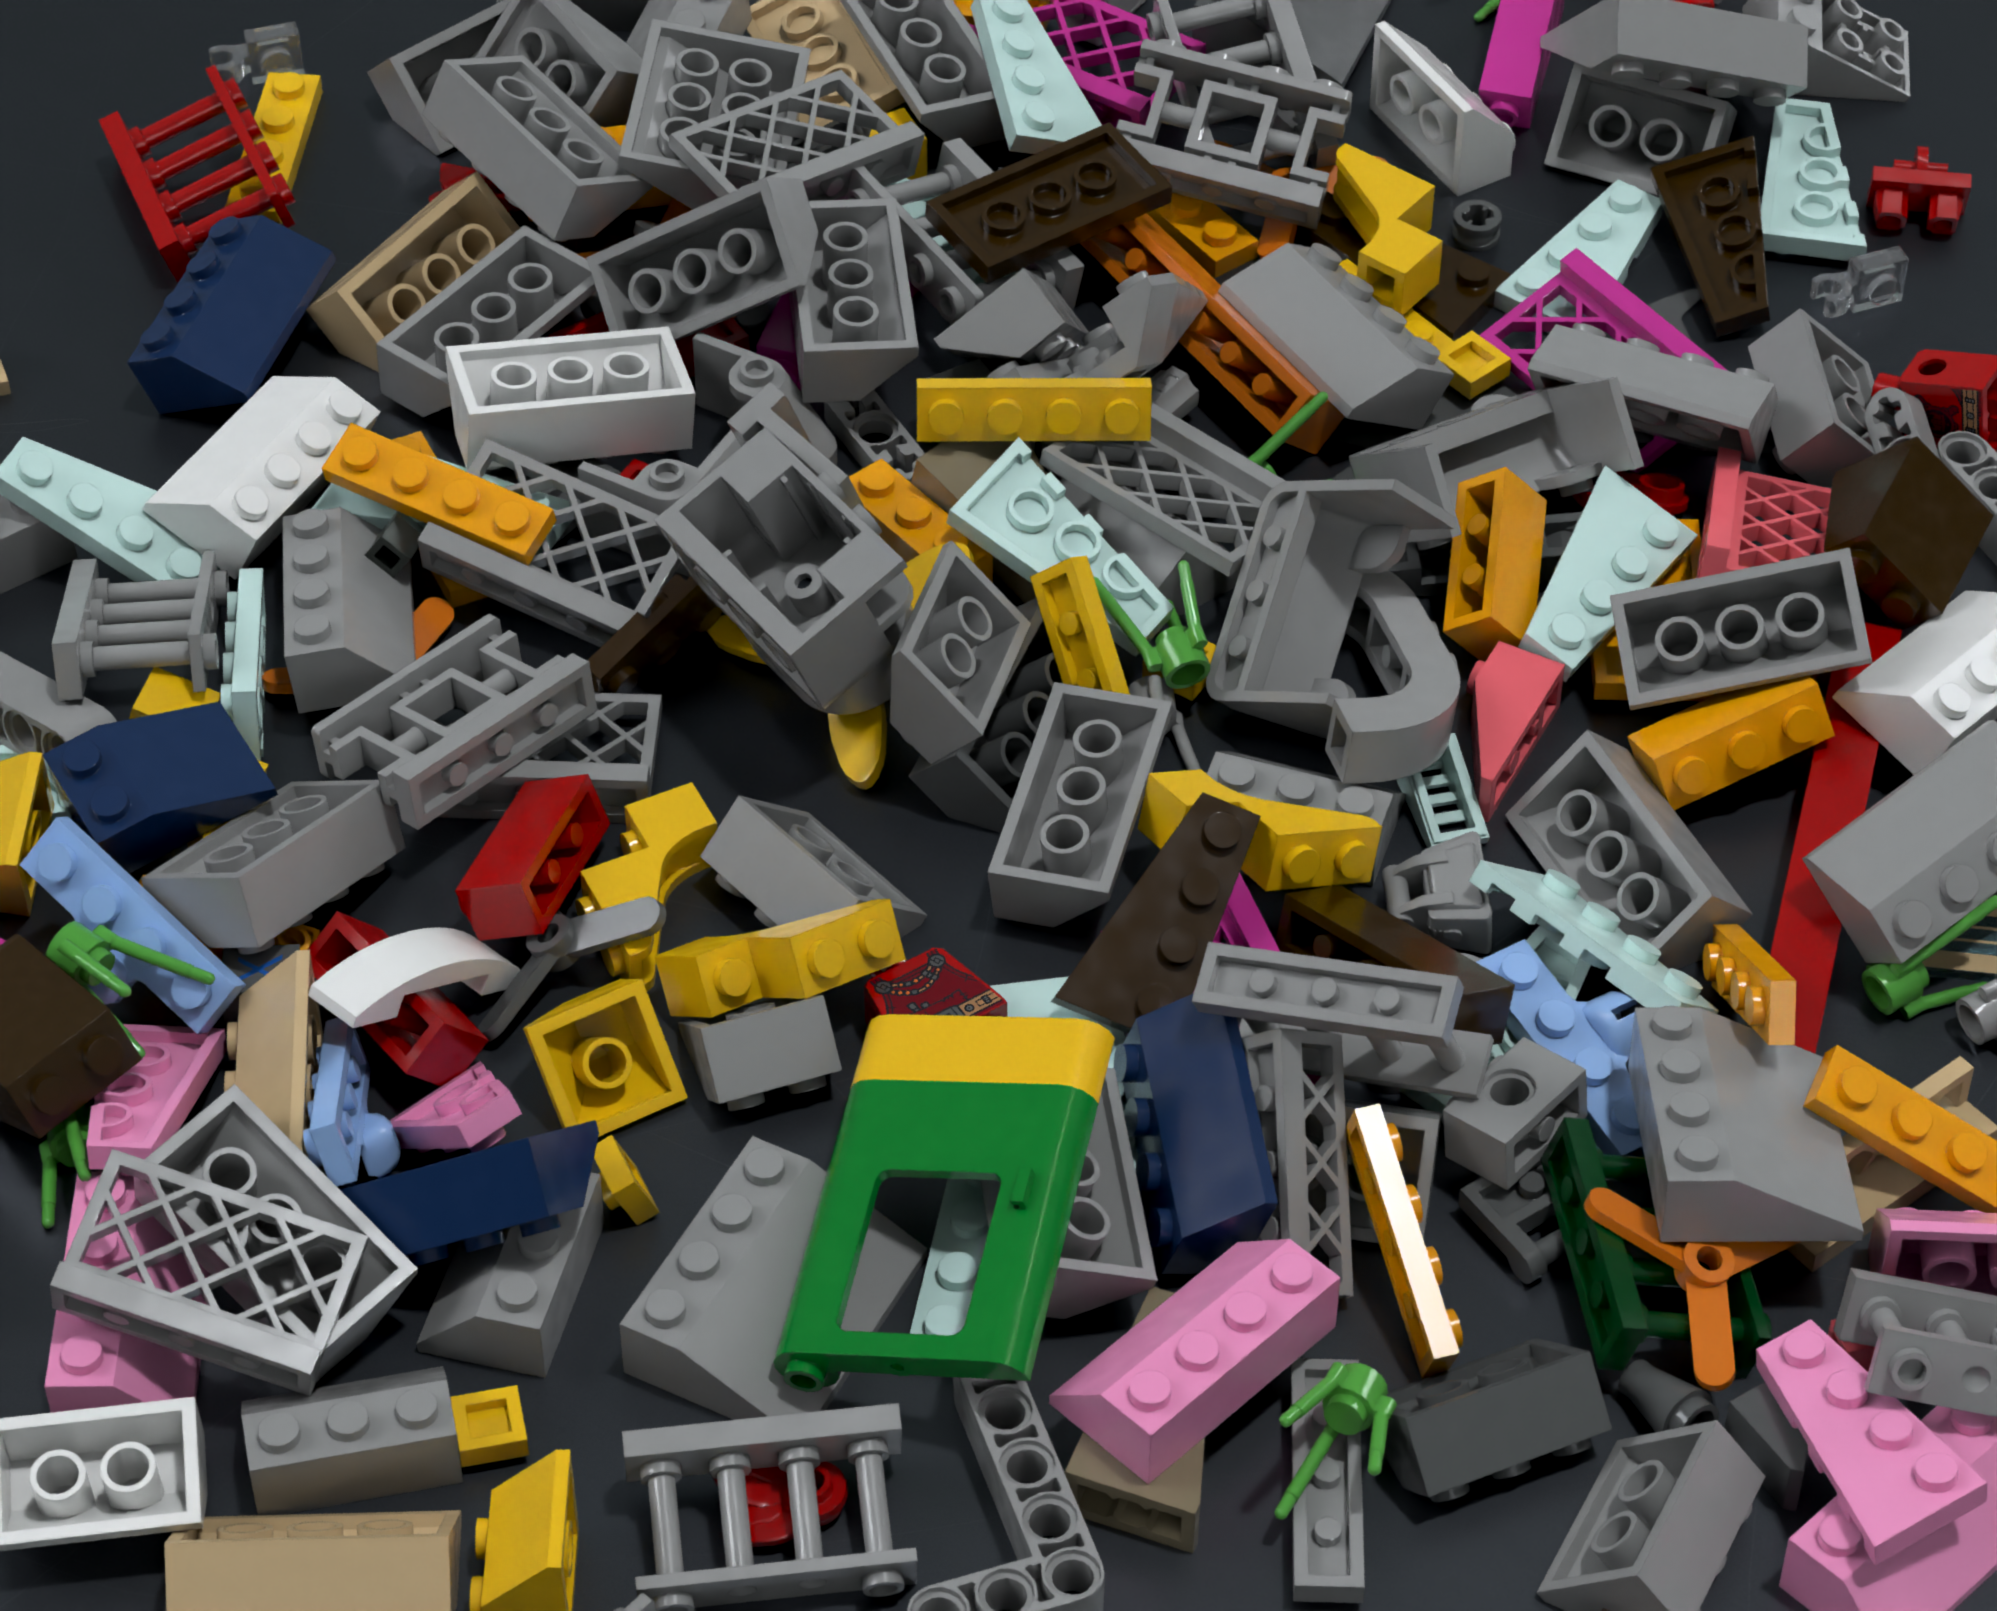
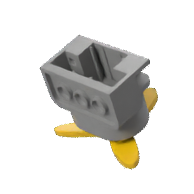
(802, 587)

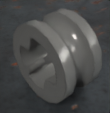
(1476, 225)

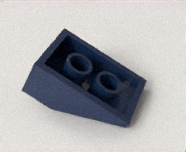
(157, 781)

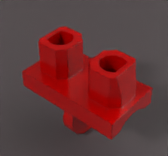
(1918, 188)

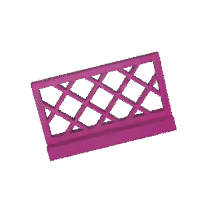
(1109, 93)
(1607, 307)

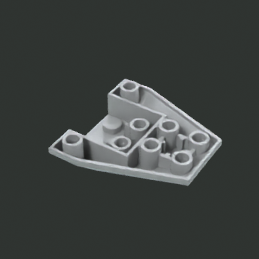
(1146, 326)

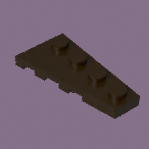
(1719, 229)
(652, 640)

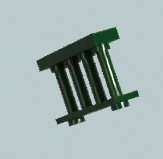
(1607, 1272)

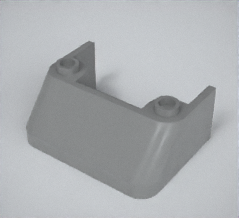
(723, 383)
(1542, 436)
(1301, 590)

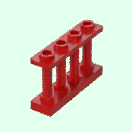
(149, 177)

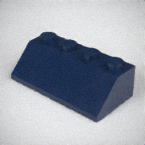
(229, 315)
(1194, 1134)
(481, 1194)

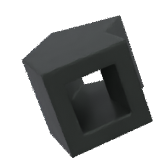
(395, 544)

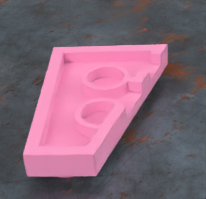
(458, 1114)

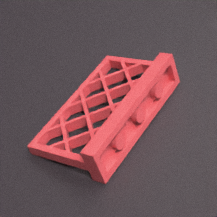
(1731, 522)

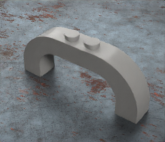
(1413, 723)

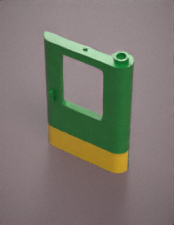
(952, 1103)

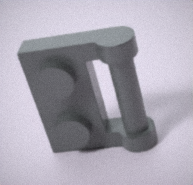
(1511, 1213)

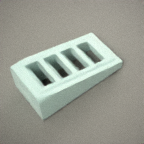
(1461, 793)

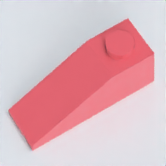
(1510, 711)

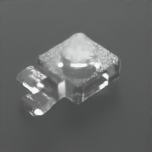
(264, 51)
(1867, 284)

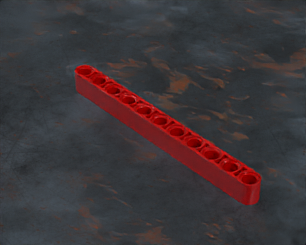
(1834, 797)

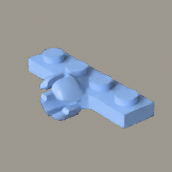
(103, 893)
(1581, 1032)
(339, 1113)

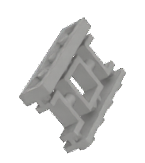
(1228, 174)
(472, 749)

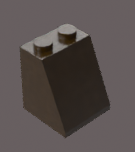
(1905, 529)
(54, 1041)

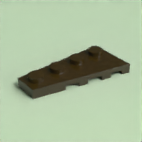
(1464, 285)
(1162, 928)

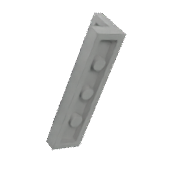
(1283, 1103)

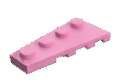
(155, 1094)
(1876, 1453)

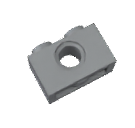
(1516, 1112)

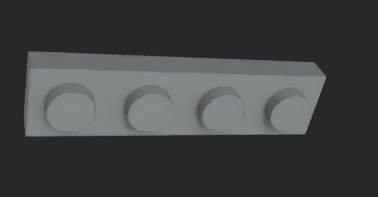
(1330, 1510)

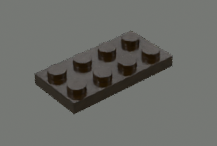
(1048, 202)

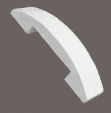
(375, 979)

